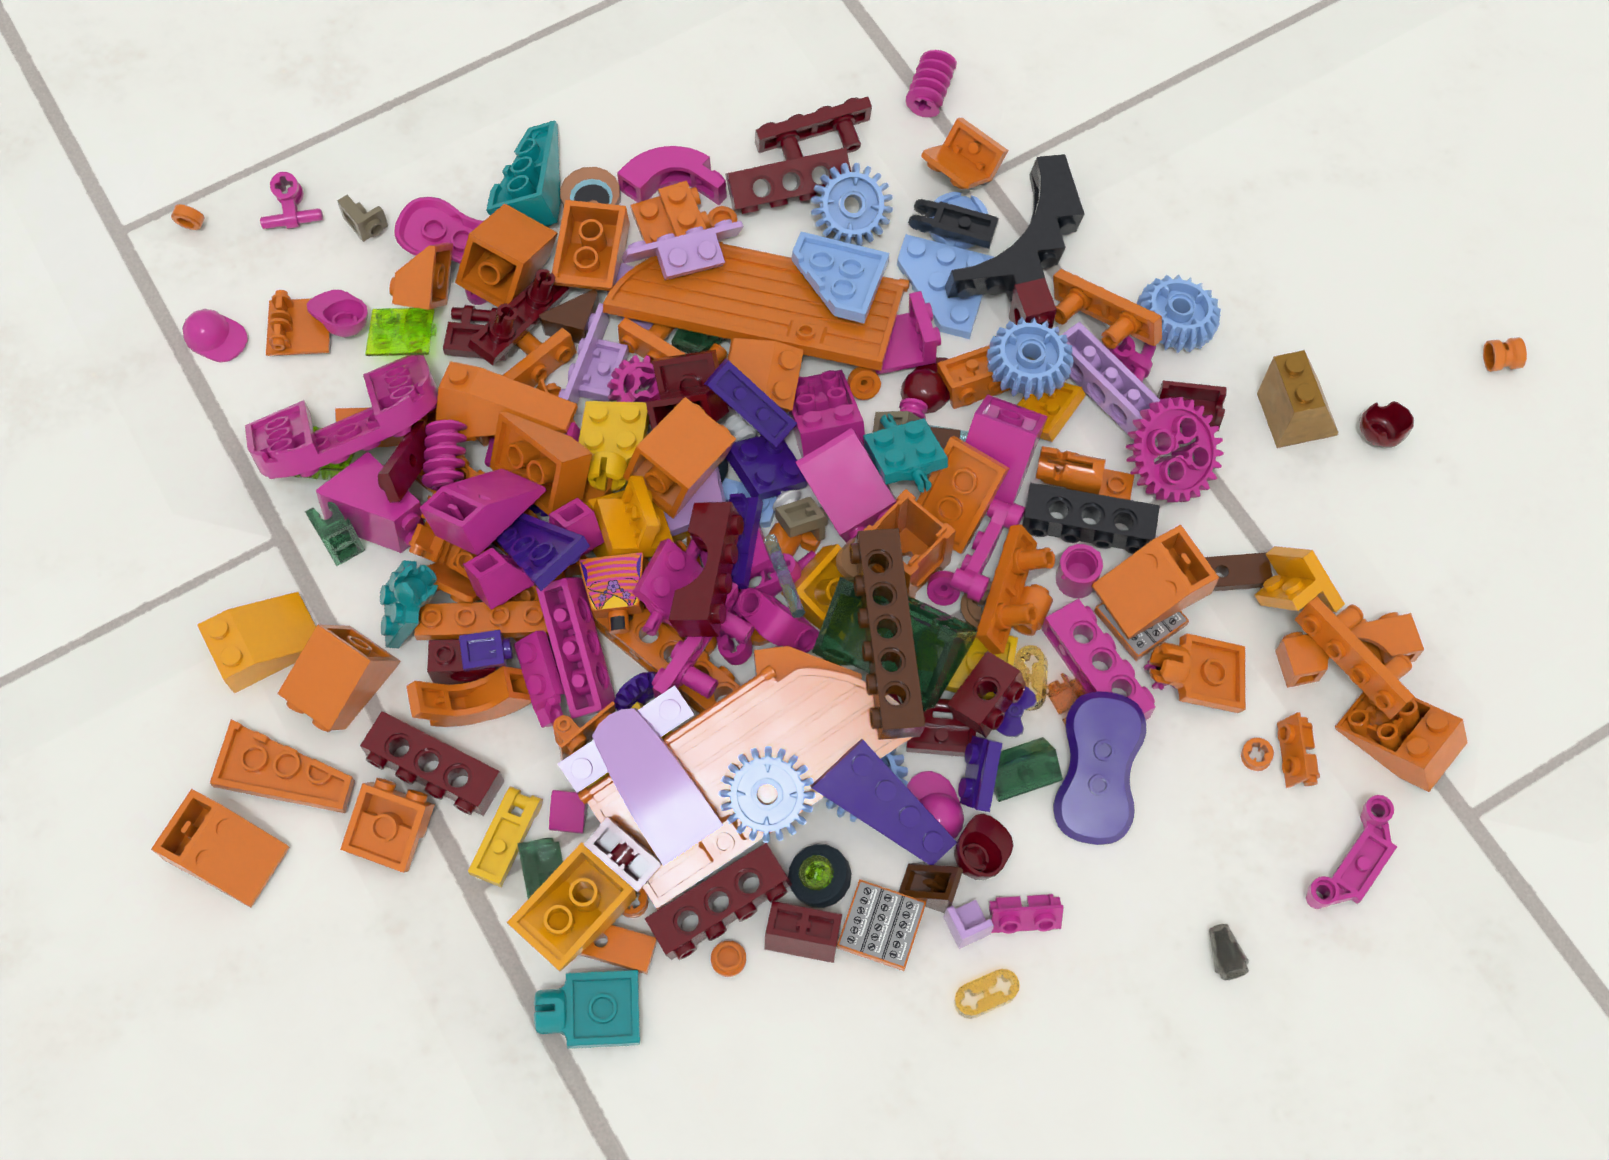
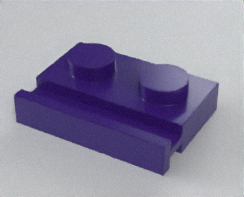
(981, 771)

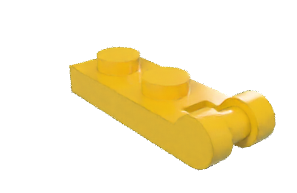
(501, 839)

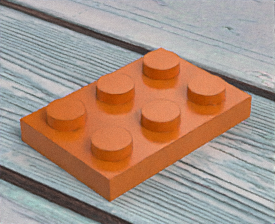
(963, 490)

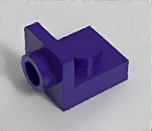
(485, 650)

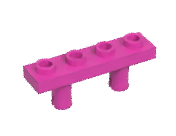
(686, 653)

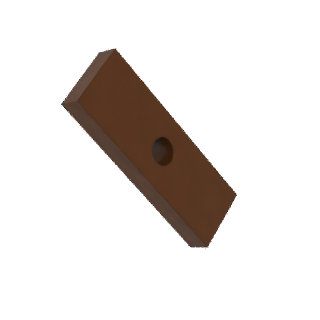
(1241, 571)

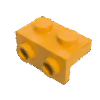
(1057, 407)

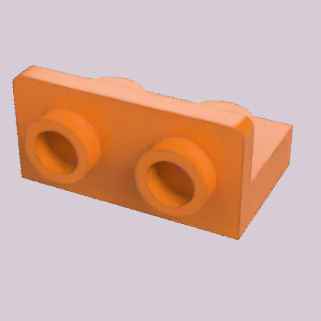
(968, 378)

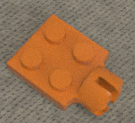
(1203, 671)

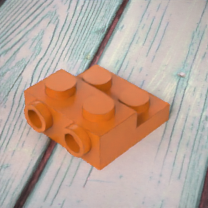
(670, 212)
(387, 824)

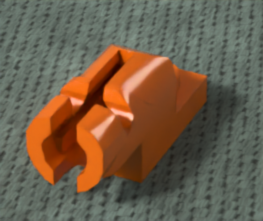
(1082, 473)

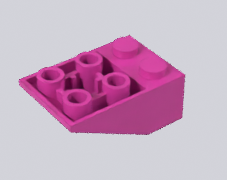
(824, 410)
(479, 508)

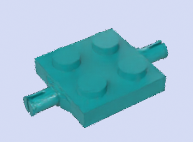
(905, 452)

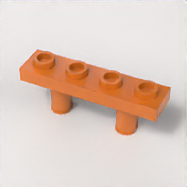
(1118, 312)
(652, 341)
(541, 357)
(1002, 602)
(451, 620)
(1373, 677)

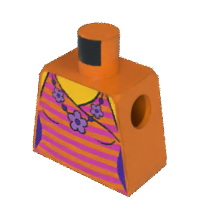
(610, 587)

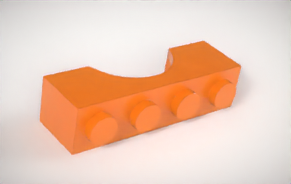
(1306, 662)

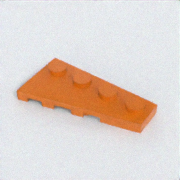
(270, 770)

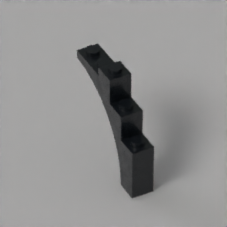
(1055, 213)

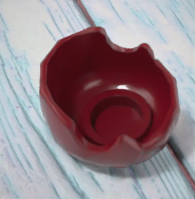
(1387, 424)

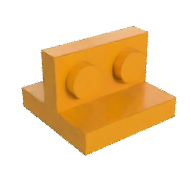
(632, 521)
(1298, 581)

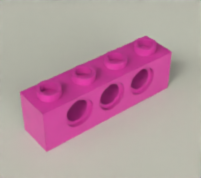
(576, 646)
(1079, 657)

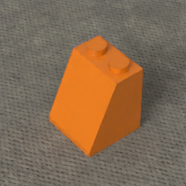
(504, 255)
(680, 455)
(336, 676)

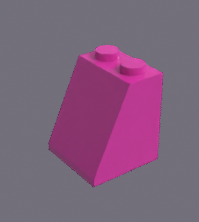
(1009, 436)
(847, 484)
(367, 506)

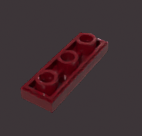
(404, 464)

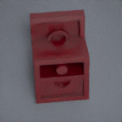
(685, 377)

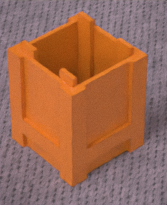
(921, 538)

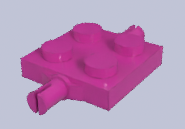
(666, 572)

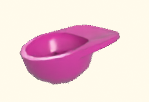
(339, 312)
(214, 335)
(939, 799)

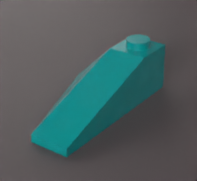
(533, 178)

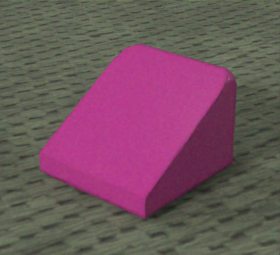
(567, 812)

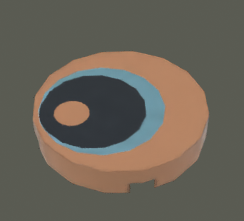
(590, 185)

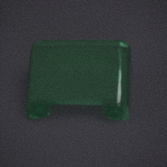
(938, 640)

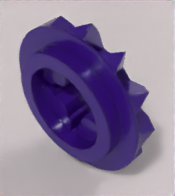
(635, 690)

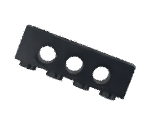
(1106, 511)

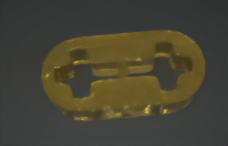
(1039, 672)
(990, 1001)

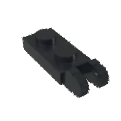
(954, 222)

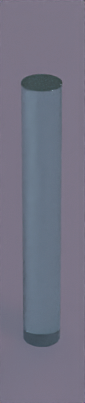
(784, 576)

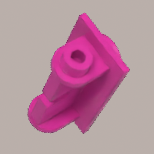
(1042, 914)

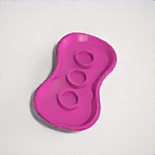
(433, 222)

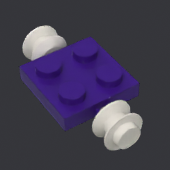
(762, 467)

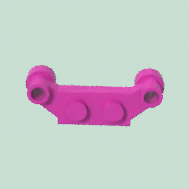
(969, 576)
(1363, 860)

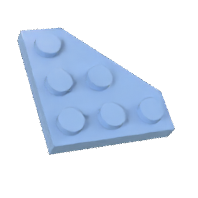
(928, 269)
(841, 273)

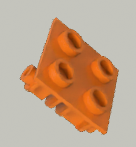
(293, 328)
(571, 737)

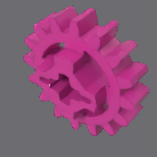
(636, 376)

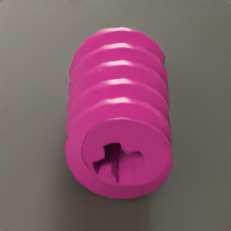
(930, 83)
(442, 453)

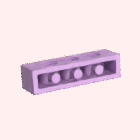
(1107, 379)

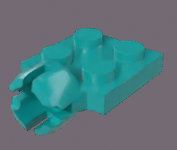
(402, 598)
(591, 1009)

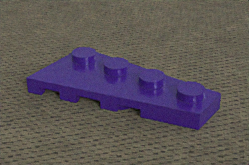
(541, 548)
(879, 798)

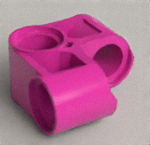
(775, 620)

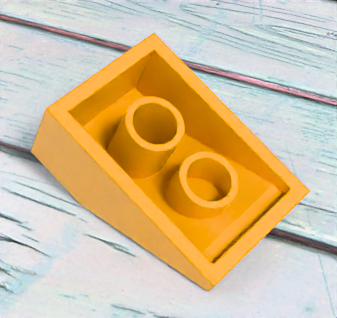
(818, 584)
(257, 638)
(572, 907)

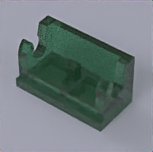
(336, 534)
(1026, 769)
(539, 861)

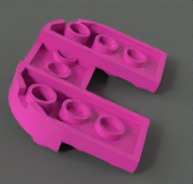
(288, 446)

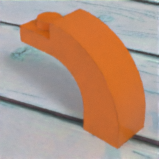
(469, 702)

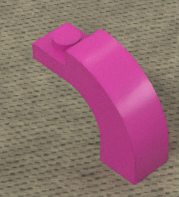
(669, 166)

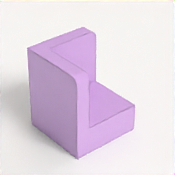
(967, 923)

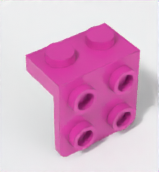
(913, 337)

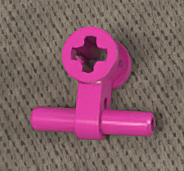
(291, 216)
(1138, 363)

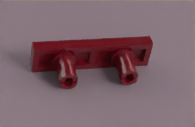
(822, 121)
(517, 317)

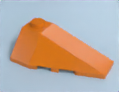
(478, 396)

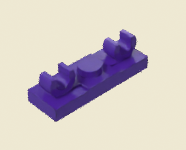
(750, 403)
(750, 509)

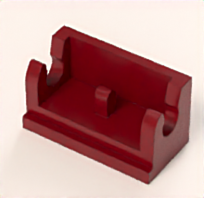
(1203, 395)
(802, 931)

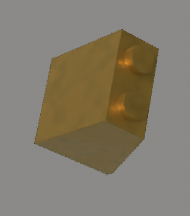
(1295, 401)

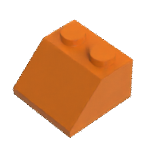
(424, 279)
(770, 366)

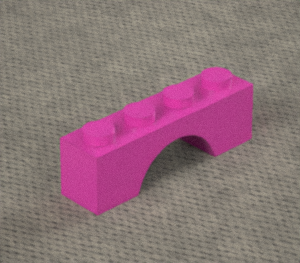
(499, 578)

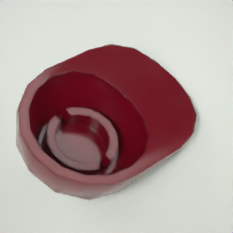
(926, 385)
(983, 847)

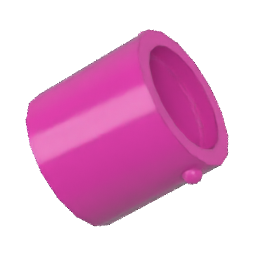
(1078, 570)

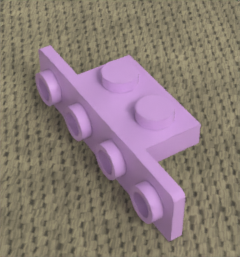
(686, 253)
(594, 363)

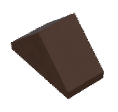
(571, 316)
(931, 884)

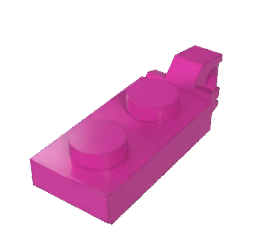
(540, 676)

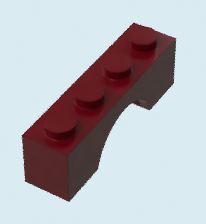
(700, 606)

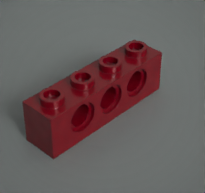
(741, 182)
(391, 733)
(698, 901)

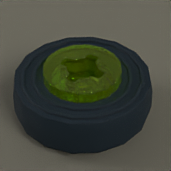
(829, 884)

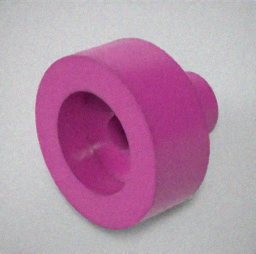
(940, 590)

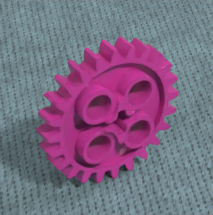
(1163, 423)

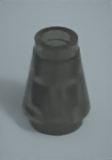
(1227, 953)

